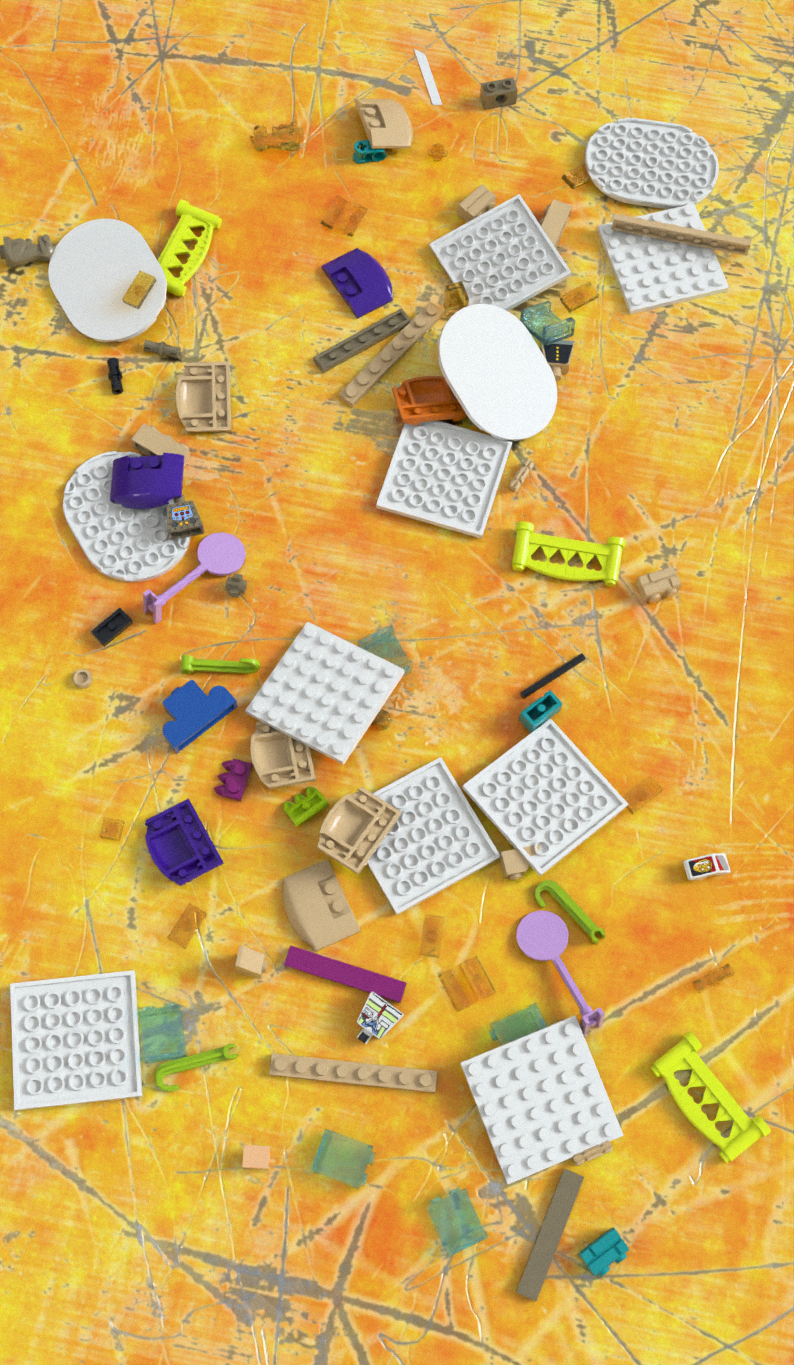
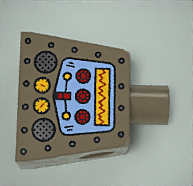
(183, 519)

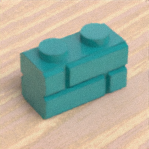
(540, 711)
(603, 1252)

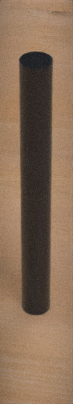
(553, 675)

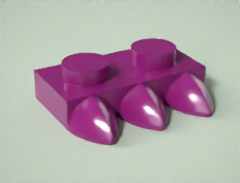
(235, 780)

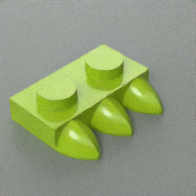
(305, 806)

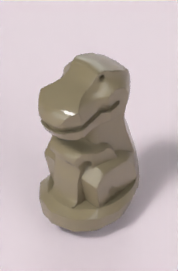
(23, 251)

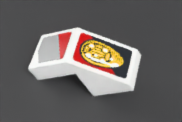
(706, 866)

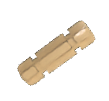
(521, 475)
(592, 1153)

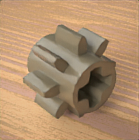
(236, 585)

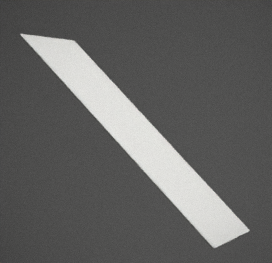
(429, 80)

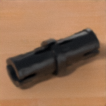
(115, 375)

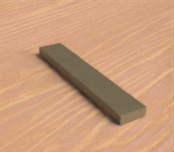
(362, 340)
(549, 1235)

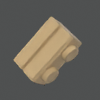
(476, 204)
(658, 584)

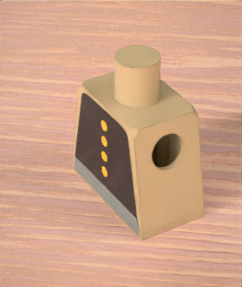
(558, 356)

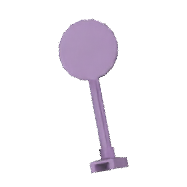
(217, 554)
(544, 938)

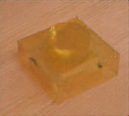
(111, 829)

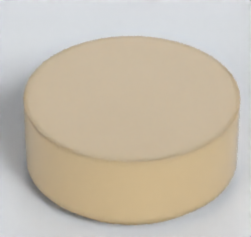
(82, 678)

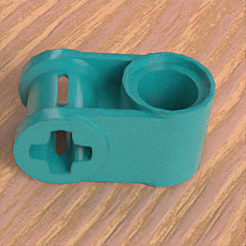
(367, 152)

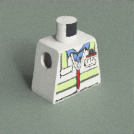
(377, 1018)

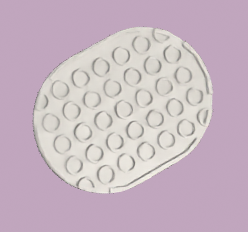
(651, 163)
(94, 271)
(497, 372)
(117, 539)

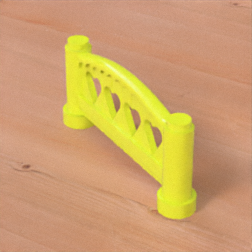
(189, 218)
(607, 555)
(743, 1130)

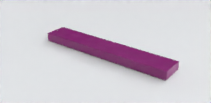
(345, 974)

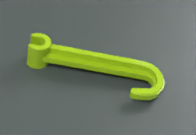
(244, 666)
(570, 907)
(189, 1063)

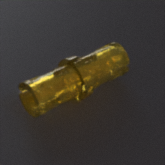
(713, 978)

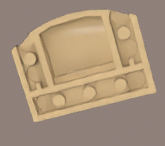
(385, 123)
(204, 397)
(280, 758)
(356, 828)
(318, 906)

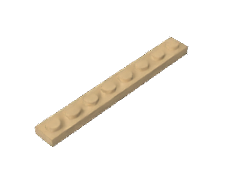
(680, 234)
(391, 354)
(353, 1073)

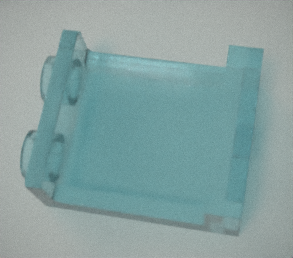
(546, 325)
(386, 646)
(517, 1025)
(162, 1033)
(343, 1159)
(456, 1221)

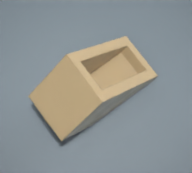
(514, 863)
(251, 962)

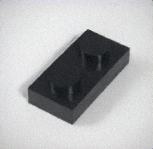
(112, 627)

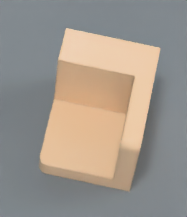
(256, 1157)

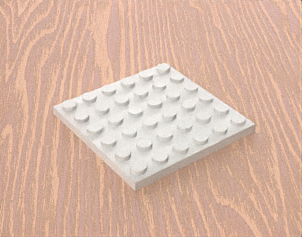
(501, 256)
(662, 271)
(444, 476)
(325, 692)
(545, 796)
(433, 839)
(75, 1040)
(541, 1099)

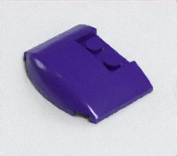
(360, 281)
(147, 480)
(181, 844)

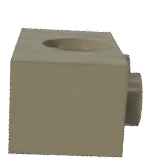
(498, 93)

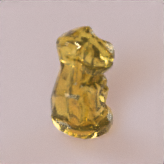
(282, 137)

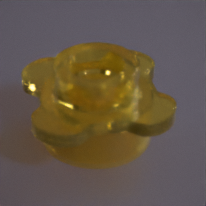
(437, 152)

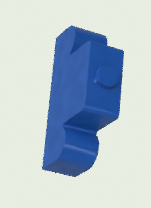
(194, 713)

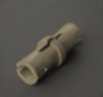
(162, 349)

